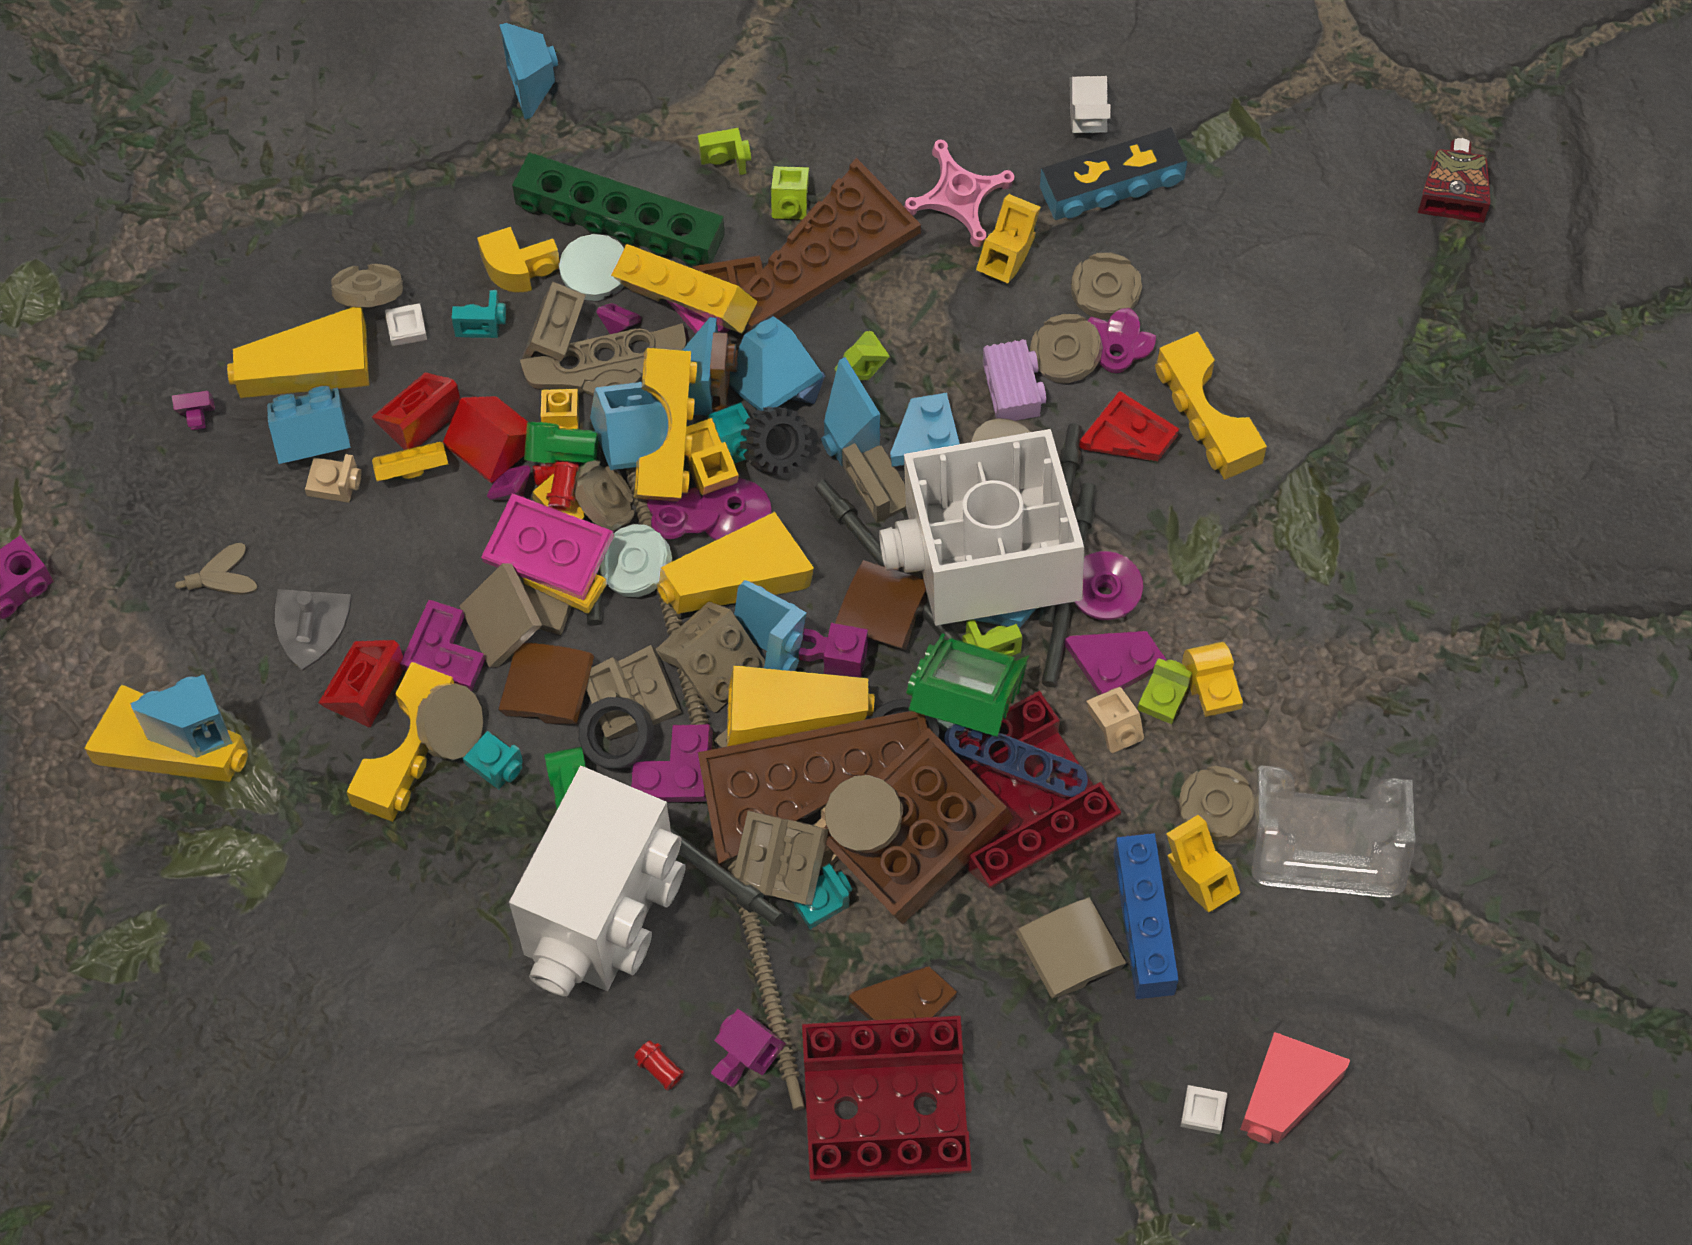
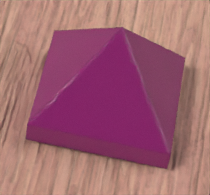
(617, 318)
(510, 482)

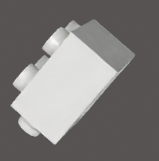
(988, 528)
(594, 883)

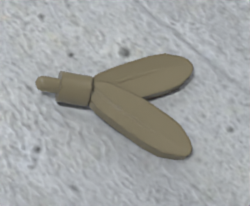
(216, 574)

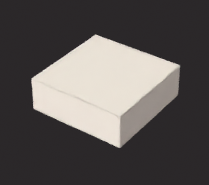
(405, 324)
(1203, 1109)

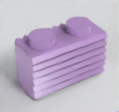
(1012, 380)

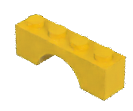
(695, 290)
(667, 378)
(1230, 442)
(384, 782)

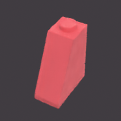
(1289, 1087)

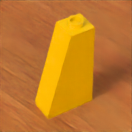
(304, 357)
(755, 553)
(789, 702)
(123, 744)

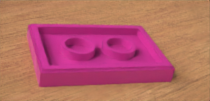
(548, 546)

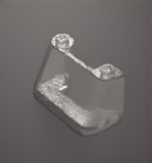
(1332, 839)

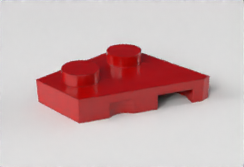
(1129, 431)

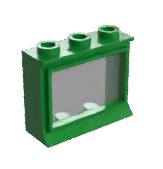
(966, 685)

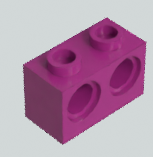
(19, 588)

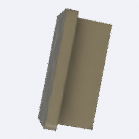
(555, 322)
(875, 481)

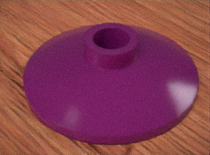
(753, 507)
(1115, 573)

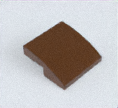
(883, 603)
(546, 683)

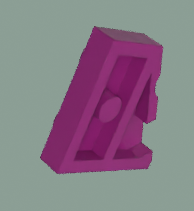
(1114, 658)

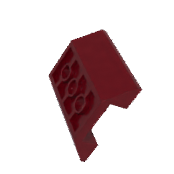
(1041, 819)
(884, 1072)

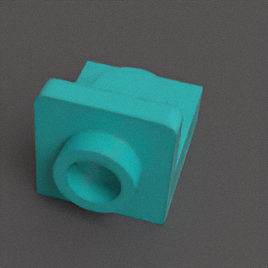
(479, 321)
(729, 425)
(494, 760)
(829, 898)

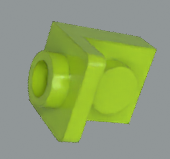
(724, 146)
(789, 192)
(866, 356)
(998, 639)
(1165, 690)

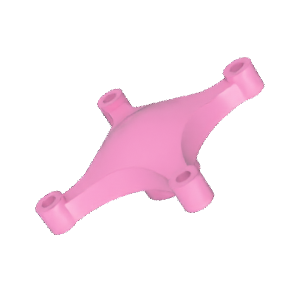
(959, 192)

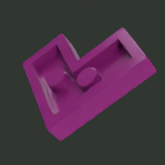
(434, 646)
(681, 776)

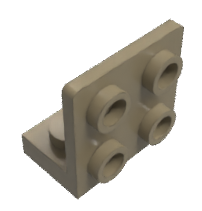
(707, 651)

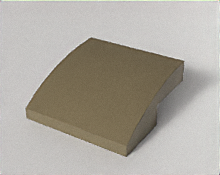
(636, 678)
(780, 856)
(1070, 947)

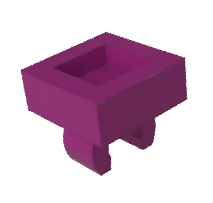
(194, 407)

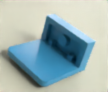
(771, 625)

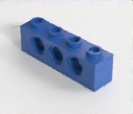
(1145, 916)

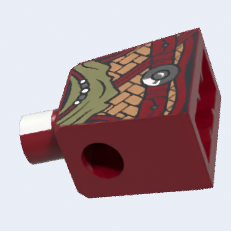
(1457, 184)

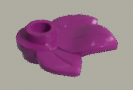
(1124, 336)
(681, 517)

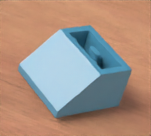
(627, 423)
(307, 424)
(183, 717)

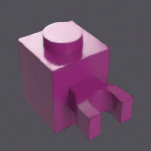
(842, 650)
(747, 1044)

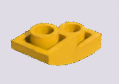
(560, 407)

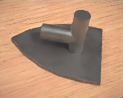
(309, 623)

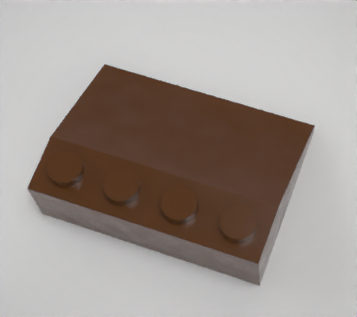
(942, 824)

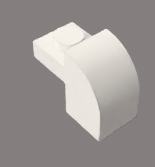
(1089, 104)

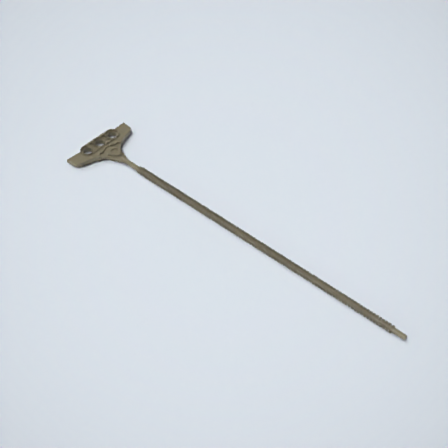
(627, 368)

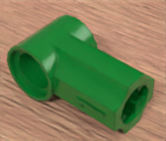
(550, 443)
(562, 769)

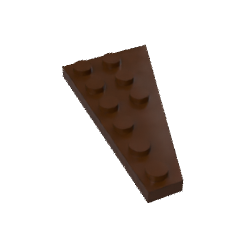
(831, 243)
(796, 771)

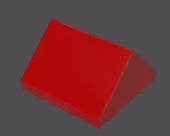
(419, 410)
(487, 435)
(364, 680)

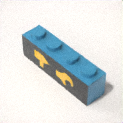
(1113, 174)

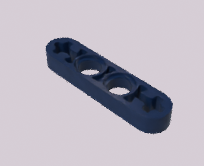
(1014, 764)

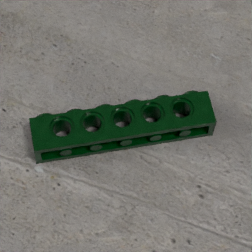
(574, 185)

